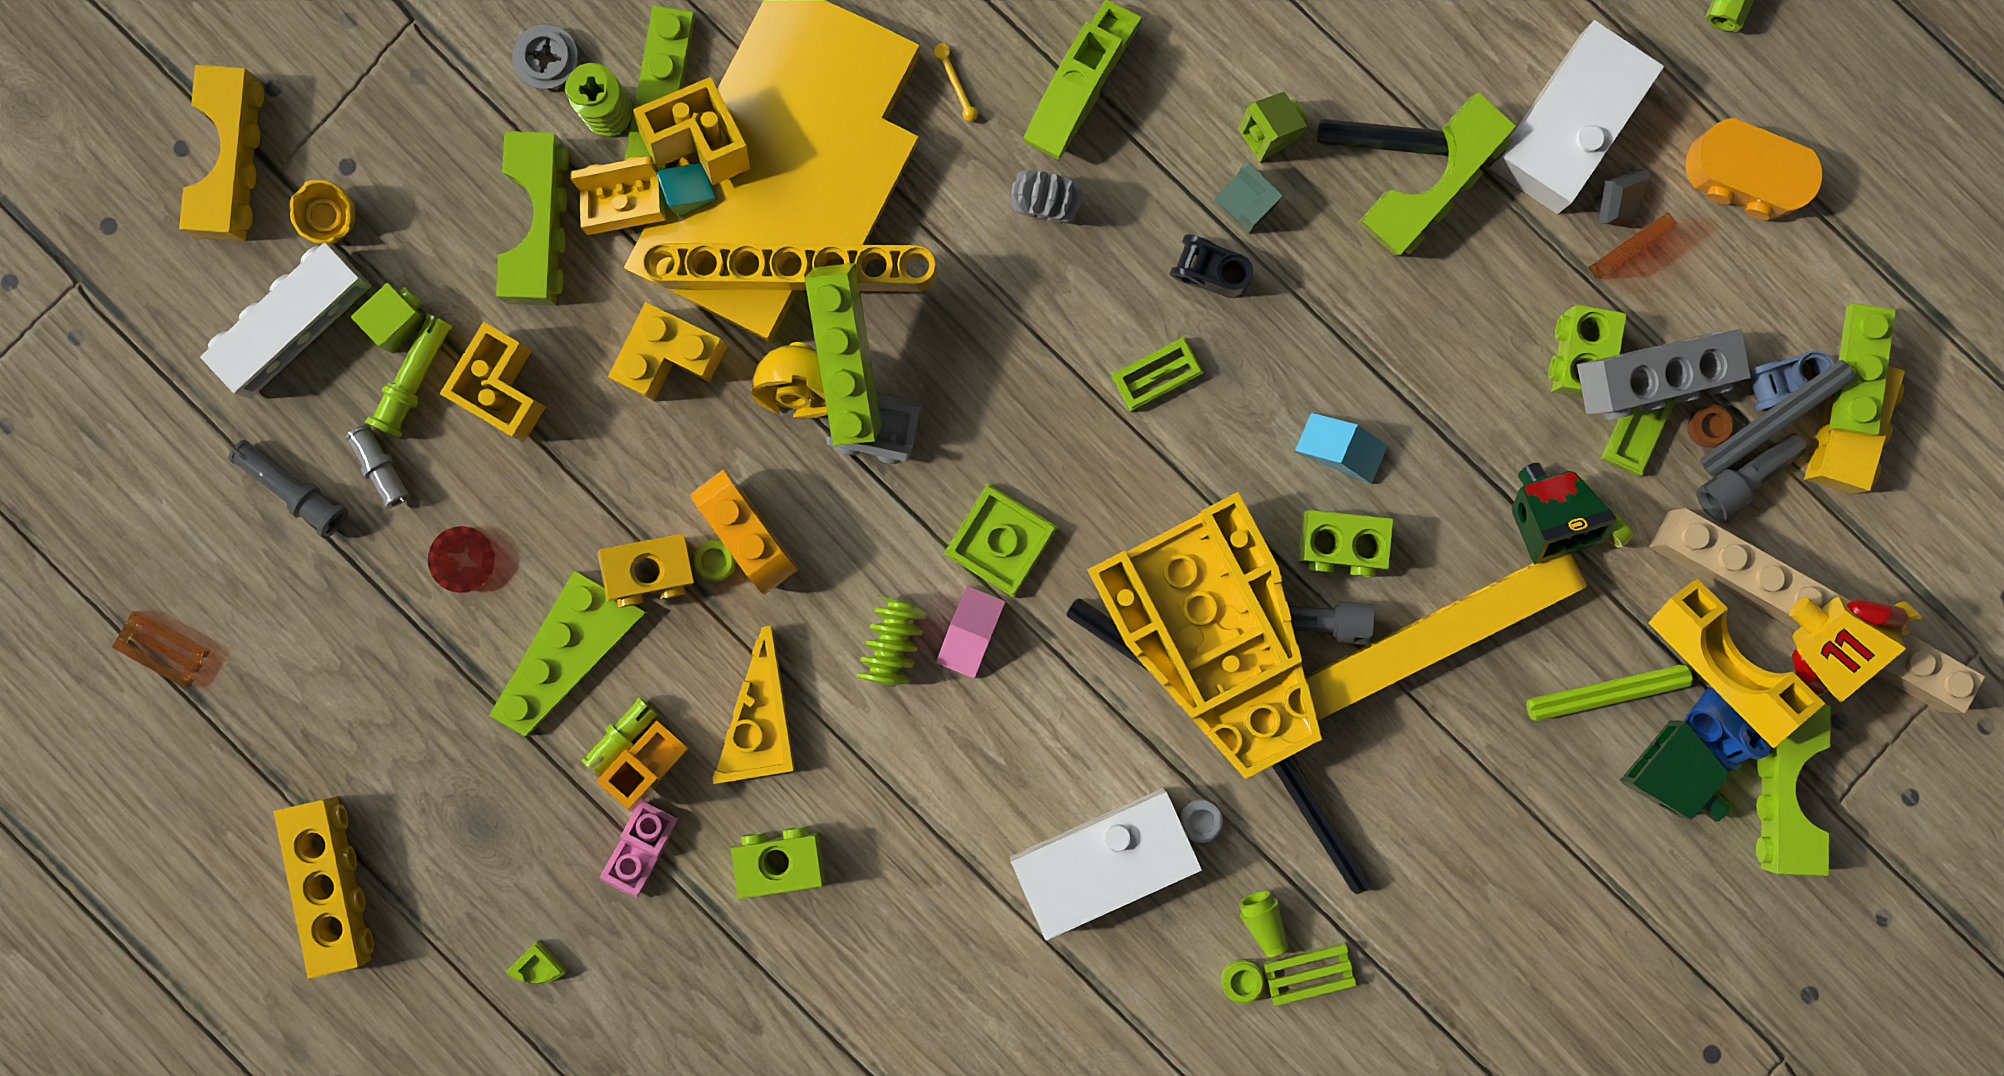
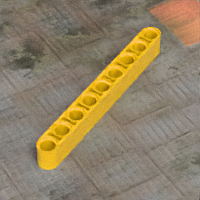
(1442, 633)

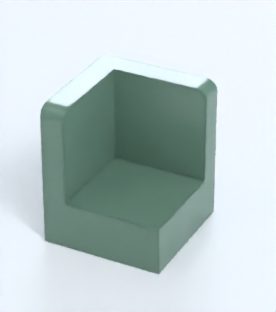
(1248, 197)

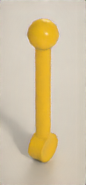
(942, 55)

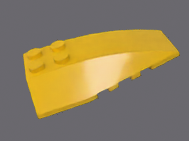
(1216, 633)

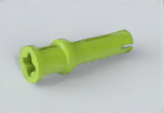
(401, 394)

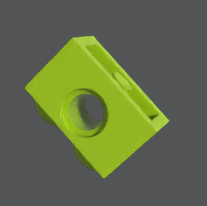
(757, 878)

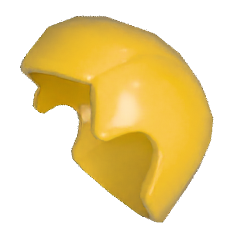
(322, 212)

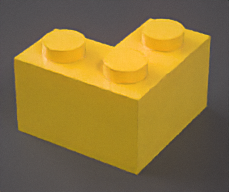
(694, 122)
(657, 344)
(484, 383)

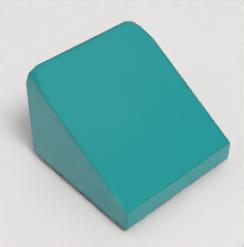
(686, 188)

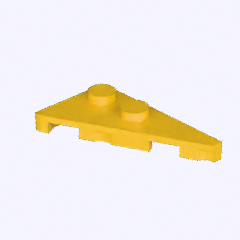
(759, 731)

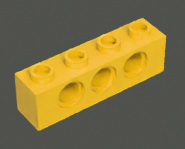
(312, 907)

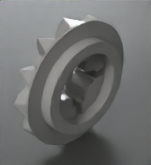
(534, 43)

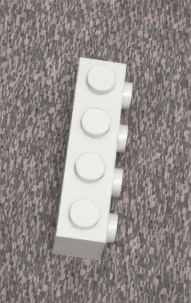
(285, 320)

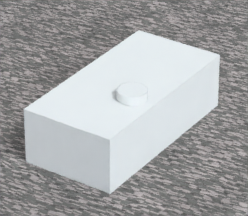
(1576, 117)
(1105, 863)

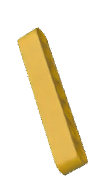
(772, 257)

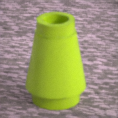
(1264, 921)

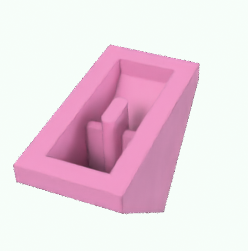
(970, 632)

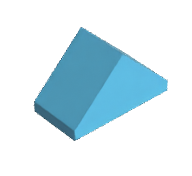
(1342, 447)

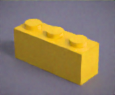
(1848, 459)

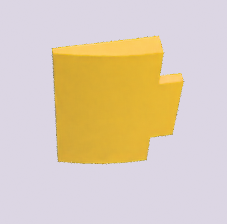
(822, 157)

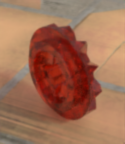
(444, 568)

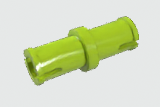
(620, 736)

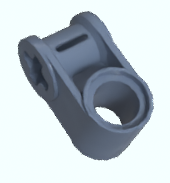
(1781, 378)

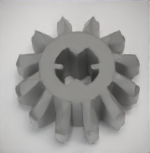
(1046, 196)

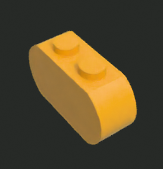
(1753, 169)
(744, 531)

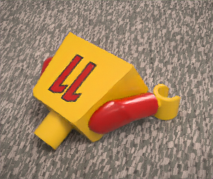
(1846, 642)

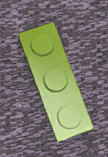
(1867, 351)

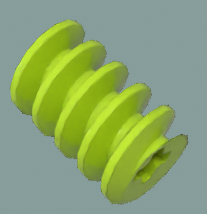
(599, 99)
(892, 642)

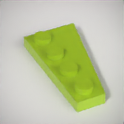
(563, 653)

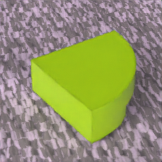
(537, 966)

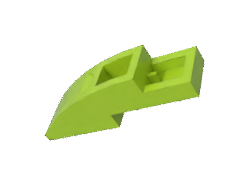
(1080, 78)

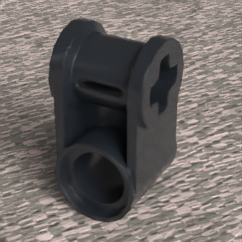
(1209, 267)

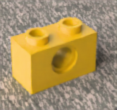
(666, 553)

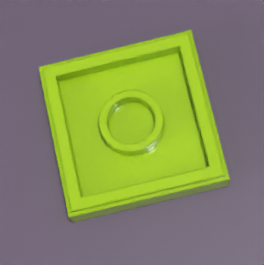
(1000, 540)

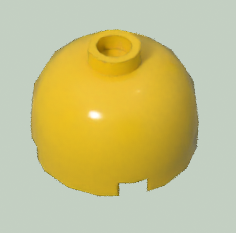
(790, 380)

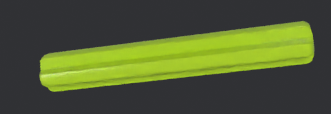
(1609, 692)

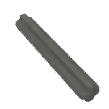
(1778, 417)

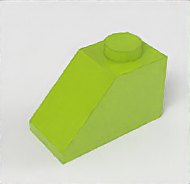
(1272, 124)

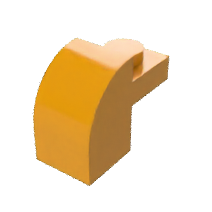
(642, 768)

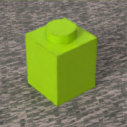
(390, 316)

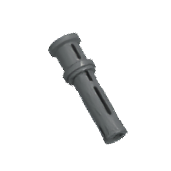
(301, 499)

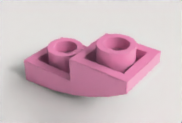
(638, 849)

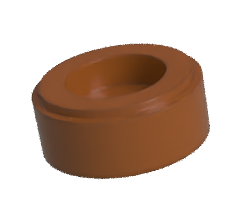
(1710, 426)

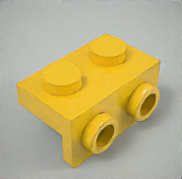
(619, 195)

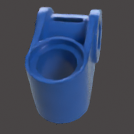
(1725, 731)

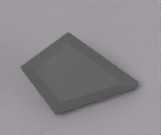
(1622, 198)

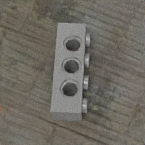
(1664, 372)

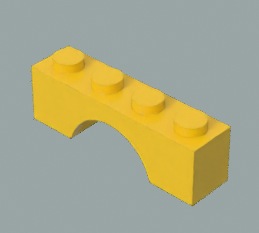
(220, 201)
(1768, 701)

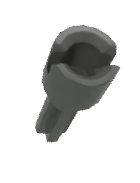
(1733, 490)
(1346, 622)

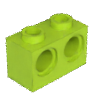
(1575, 349)
(1345, 531)

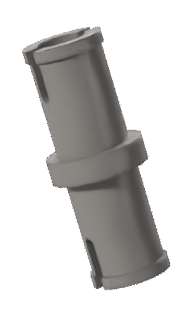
(377, 466)

